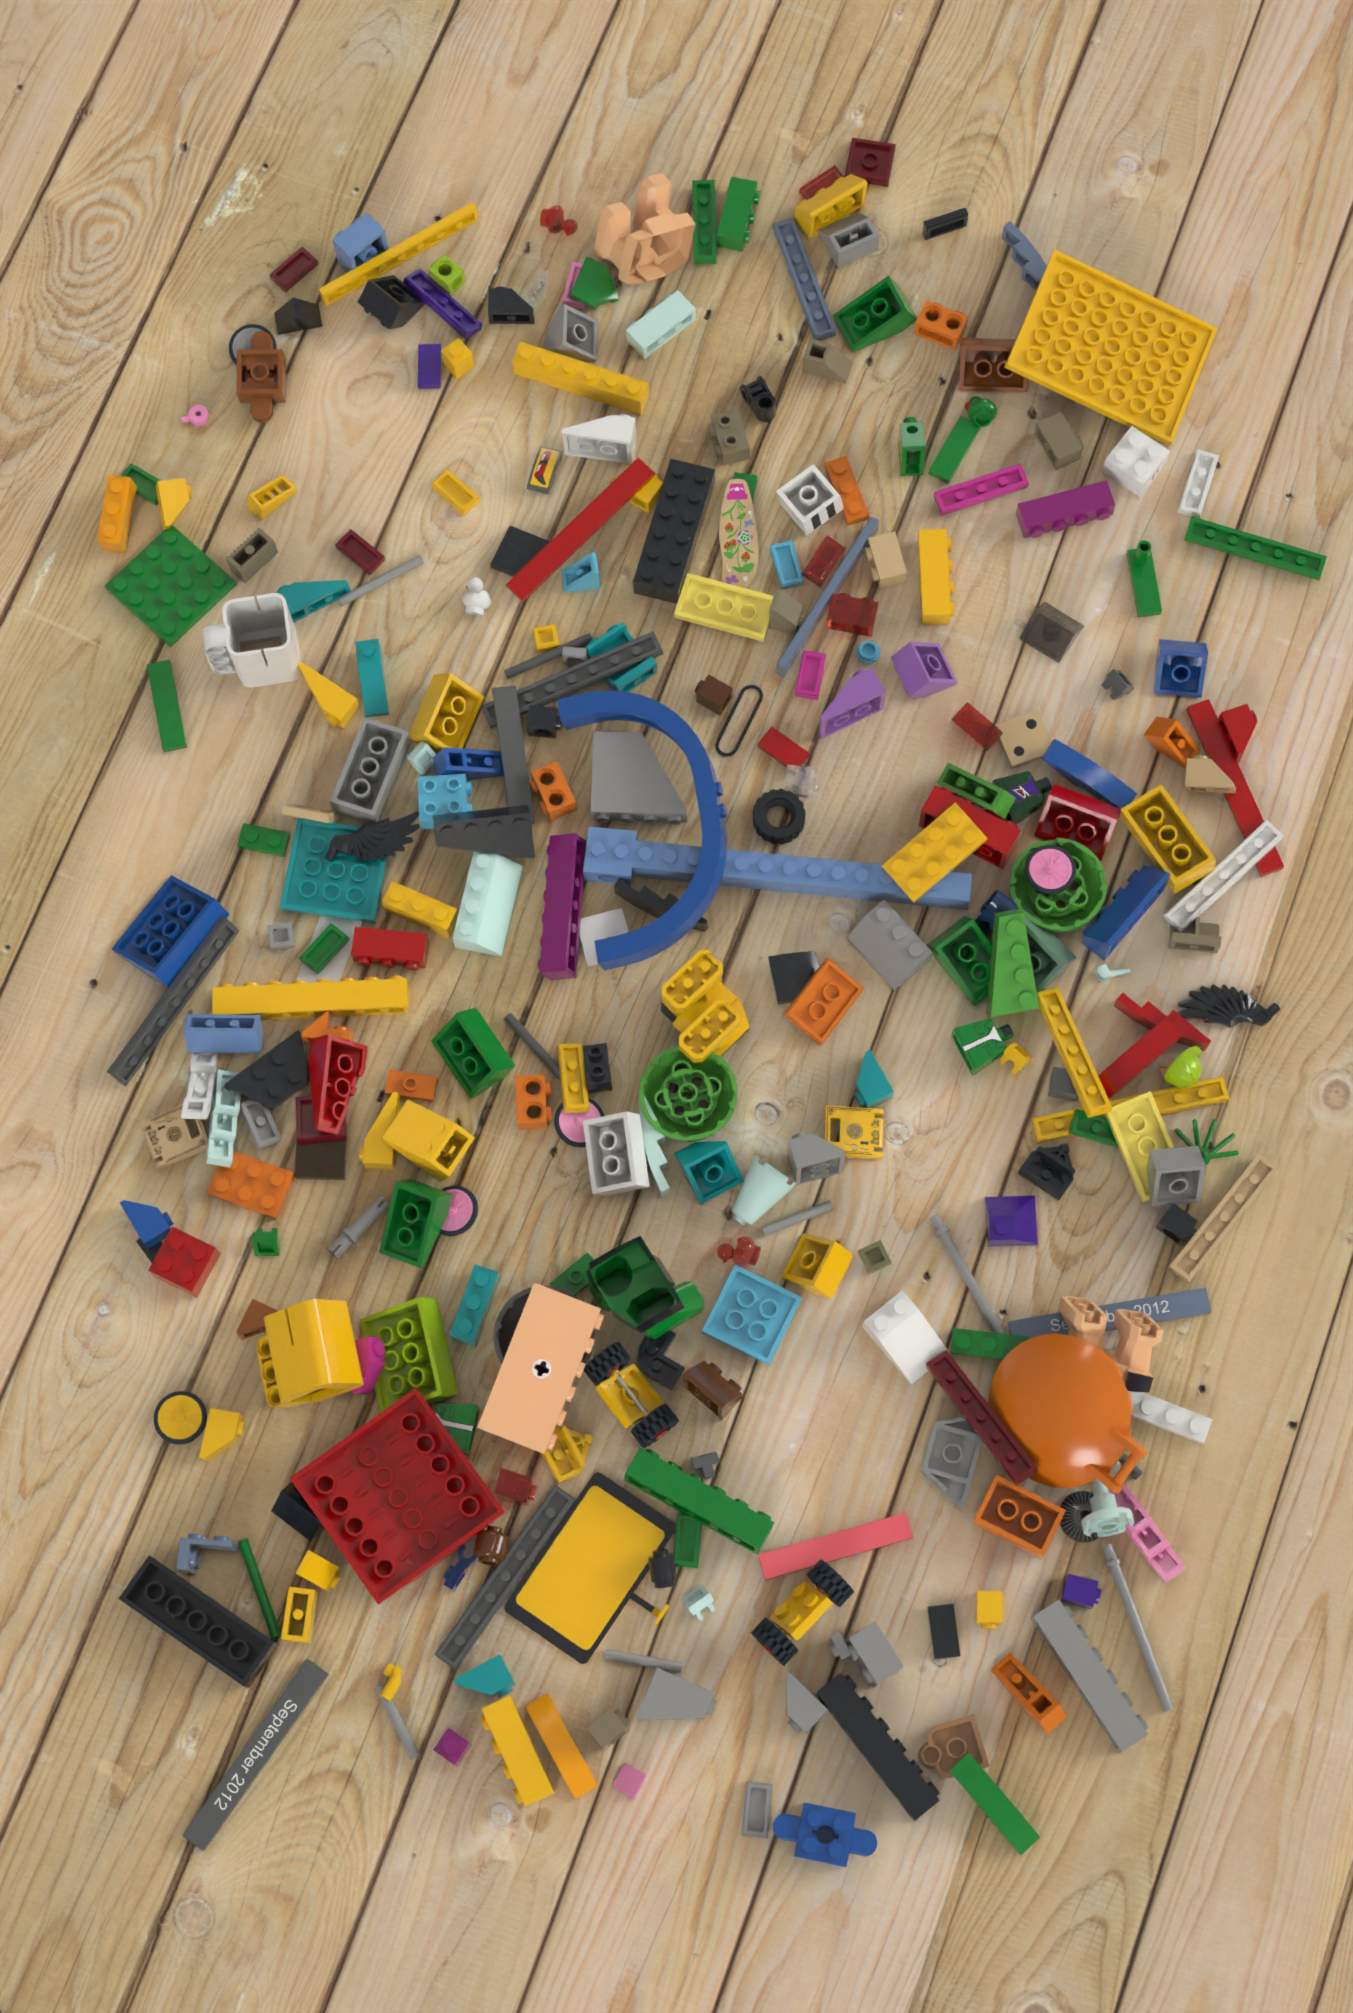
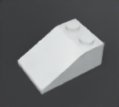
(603, 439)
(904, 1336)

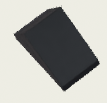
(297, 316)

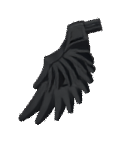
(375, 839)
(1226, 1007)

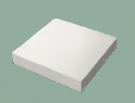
(600, 927)

